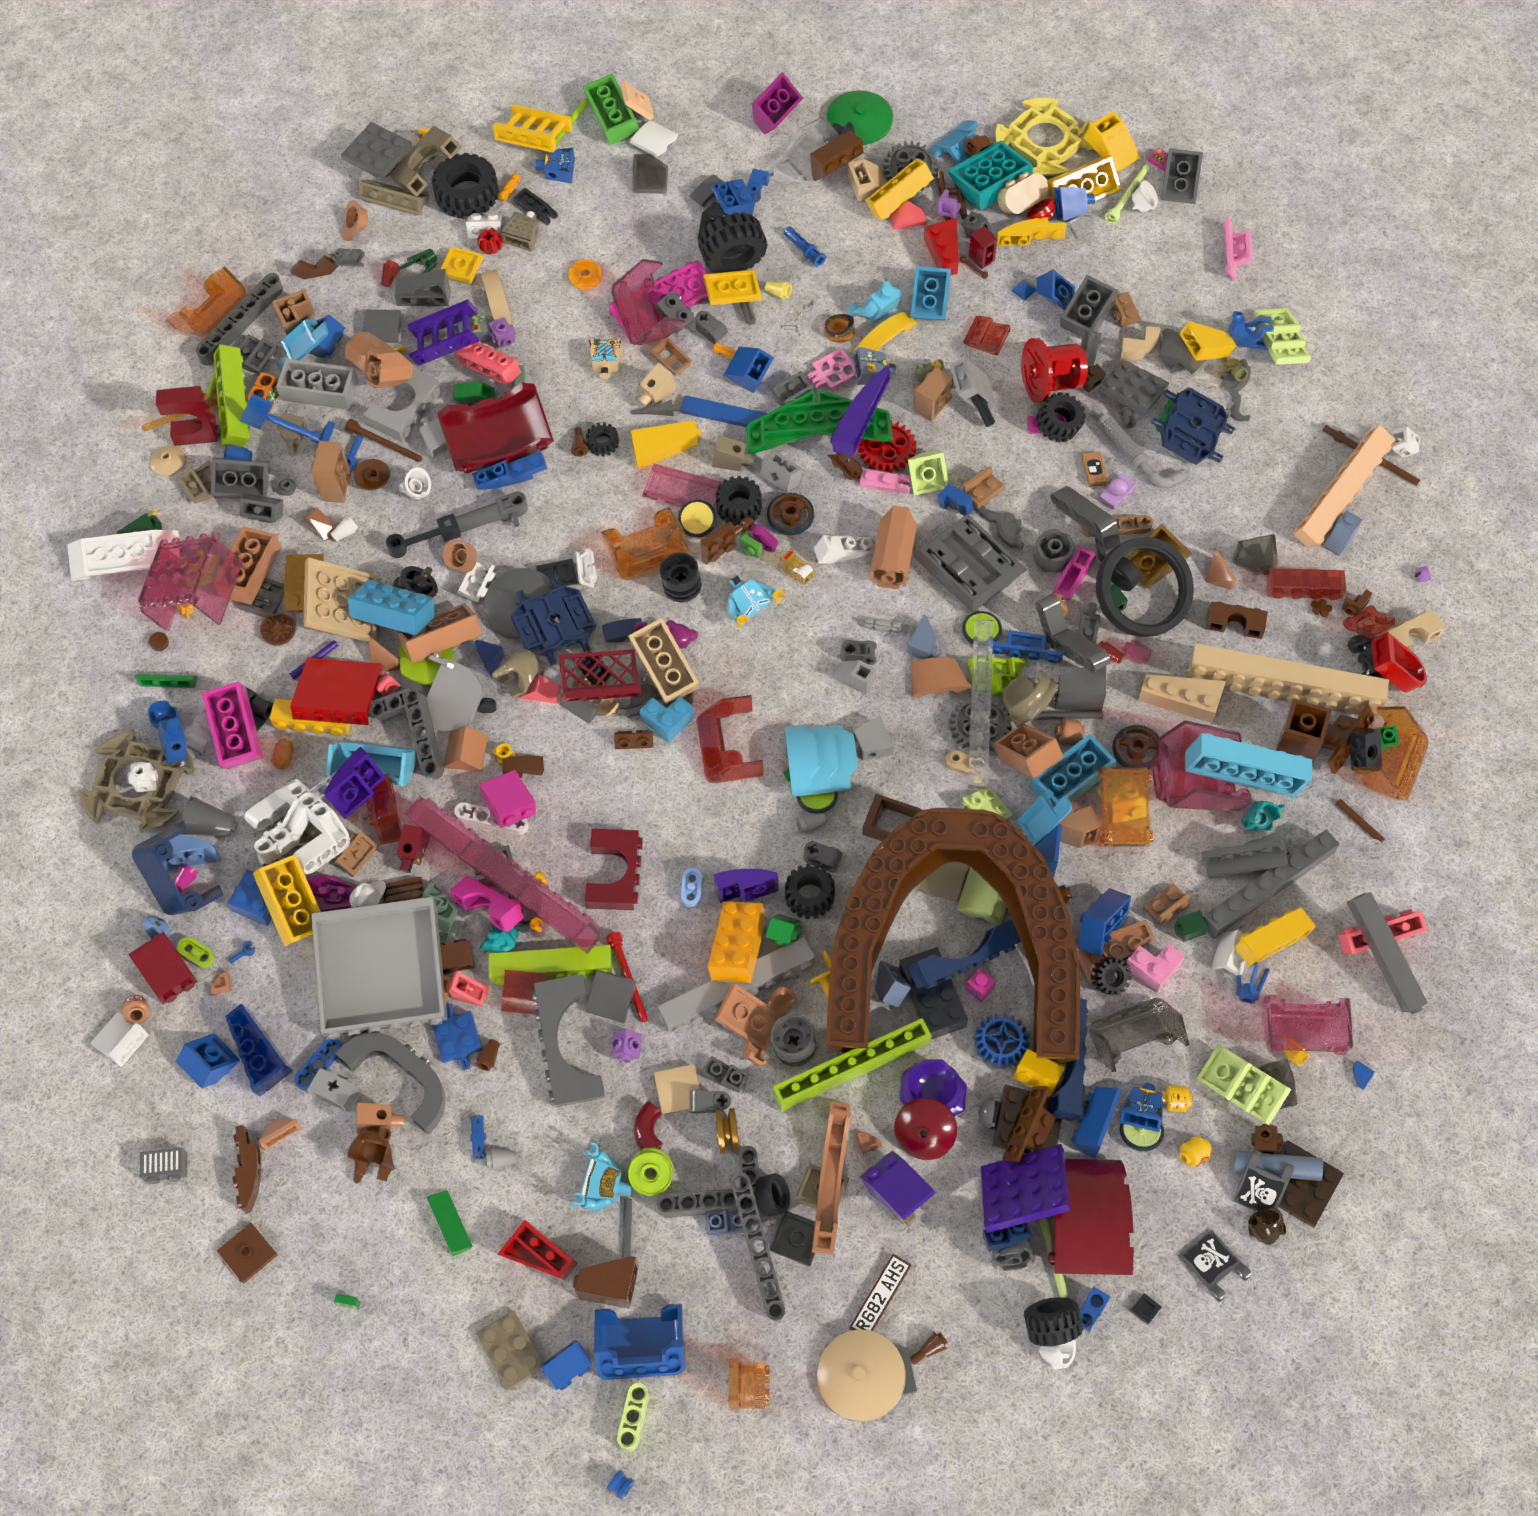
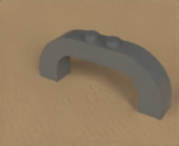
(377, 1044)

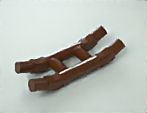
(952, 191)

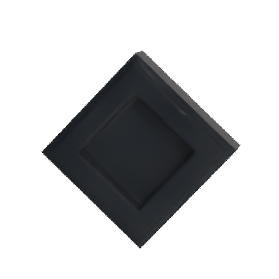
(1146, 1308)

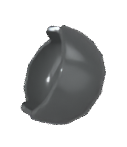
(988, 1112)

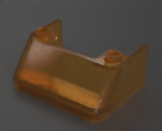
(1400, 762)

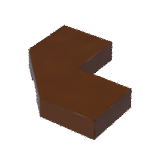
(305, 270)

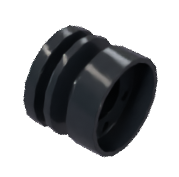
(680, 577)

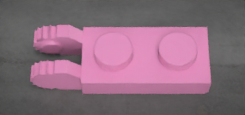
(885, 481)

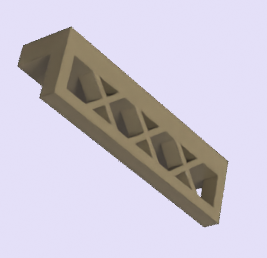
(391, 196)

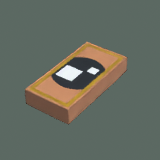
(1094, 469)

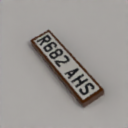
(881, 1294)

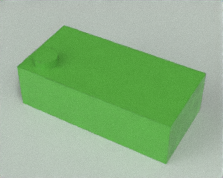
(610, 109)

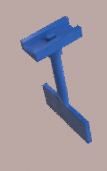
(257, 412)

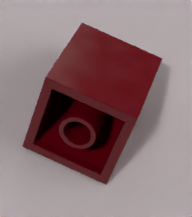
(163, 968)

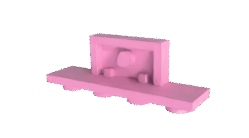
(1238, 248)

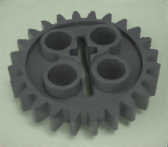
(910, 153)
(961, 715)

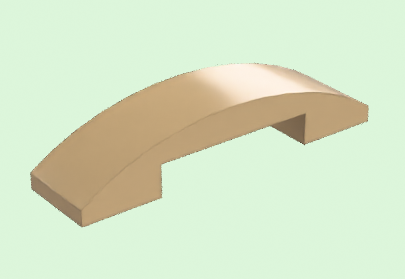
(496, 296)

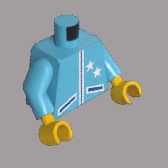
(749, 599)

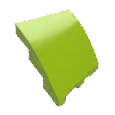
(1002, 673)

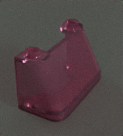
(1307, 1026)

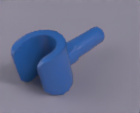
(243, 952)

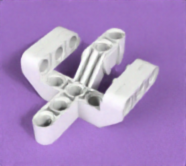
(301, 807)

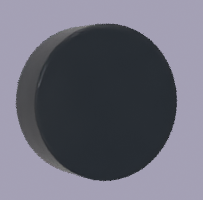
(487, 705)

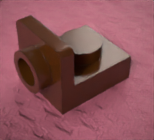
(1358, 605)

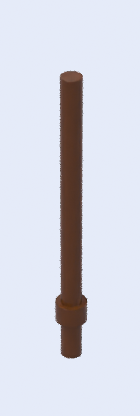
(1340, 437)

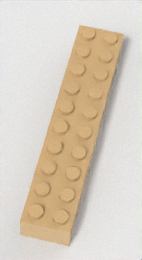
(1288, 679)

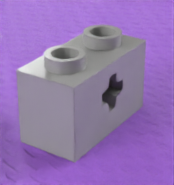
(780, 471)
(341, 1097)

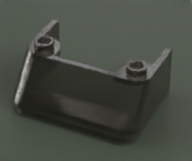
(1134, 1027)

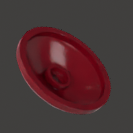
(932, 1117)

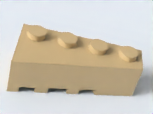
(1183, 695)

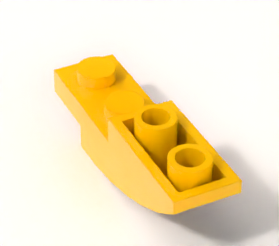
(1024, 231)

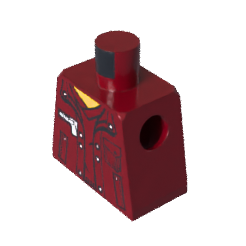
(411, 847)

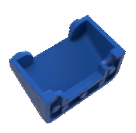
(639, 1344)

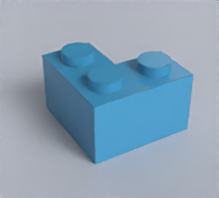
(667, 721)

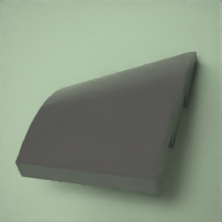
(1175, 350)

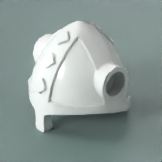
(414, 484)
(1059, 1356)

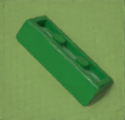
(166, 680)
(449, 1222)

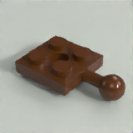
(723, 540)

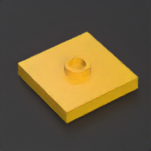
(462, 264)

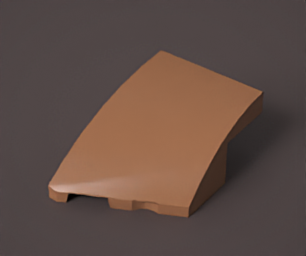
(937, 677)

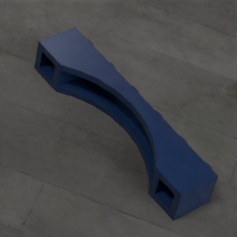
(932, 968)
(1067, 1099)

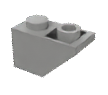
(856, 674)

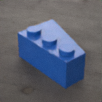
(1101, 919)

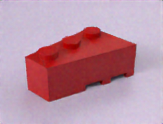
(943, 244)
(537, 1251)

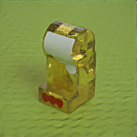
(796, 567)

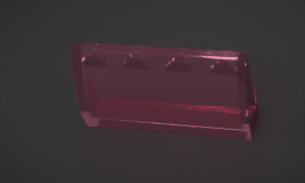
(679, 487)

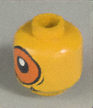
(1195, 1151)

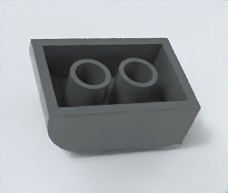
(1088, 306)

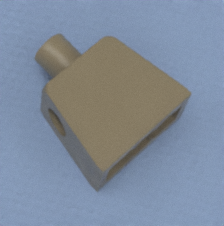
(731, 454)

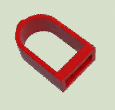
(1398, 663)

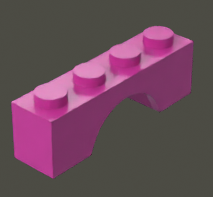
(471, 894)

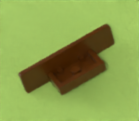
(1339, 738)
(1031, 1127)

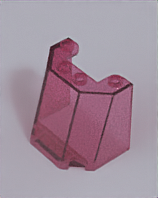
(1187, 789)

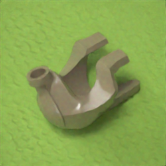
(527, 667)

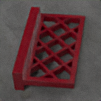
(599, 692)

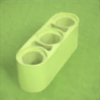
(635, 1428)

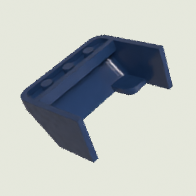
(149, 858)

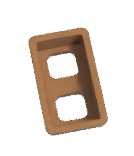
(677, 354)

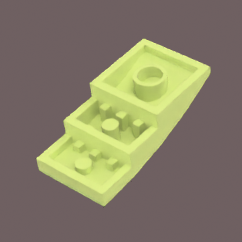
(1286, 342)
(1243, 1084)

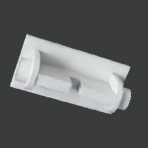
(586, 571)

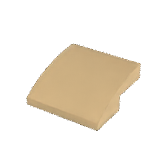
(674, 1087)

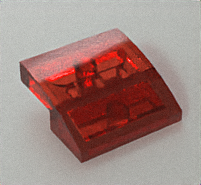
(987, 335)
(517, 991)

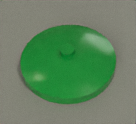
(866, 111)

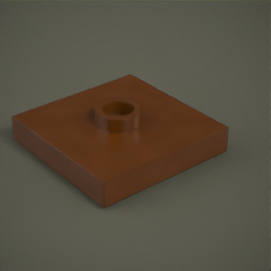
(247, 1253)

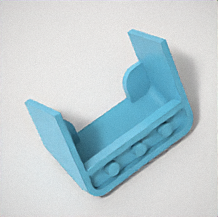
(390, 759)

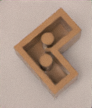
(293, 309)

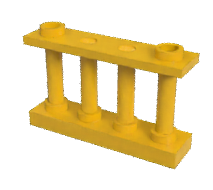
(532, 138)

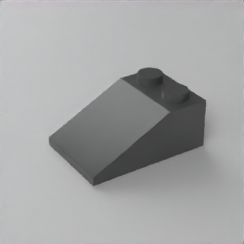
(1182, 176)

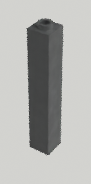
(1387, 953)

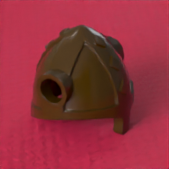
(1267, 1225)

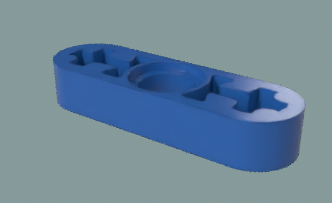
(316, 1056)

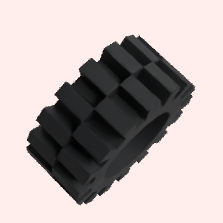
(602, 430)
(599, 671)
(1122, 976)

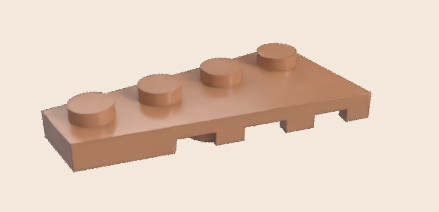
(1121, 946)

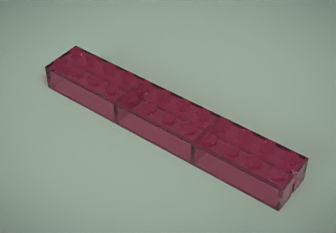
(505, 874)

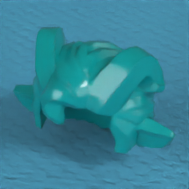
(1261, 815)
(500, 941)

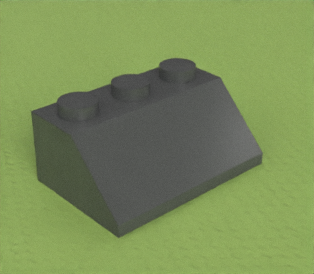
(239, 477)

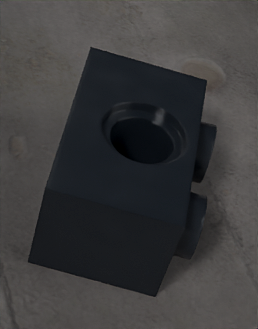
(1365, 748)

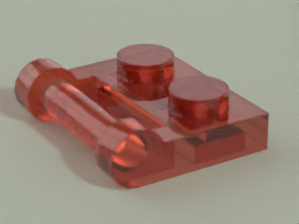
(1372, 626)

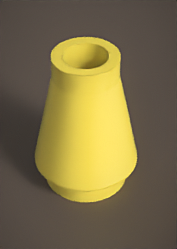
(779, 289)

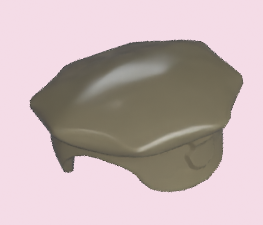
(1028, 697)

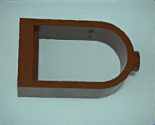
(880, 802)

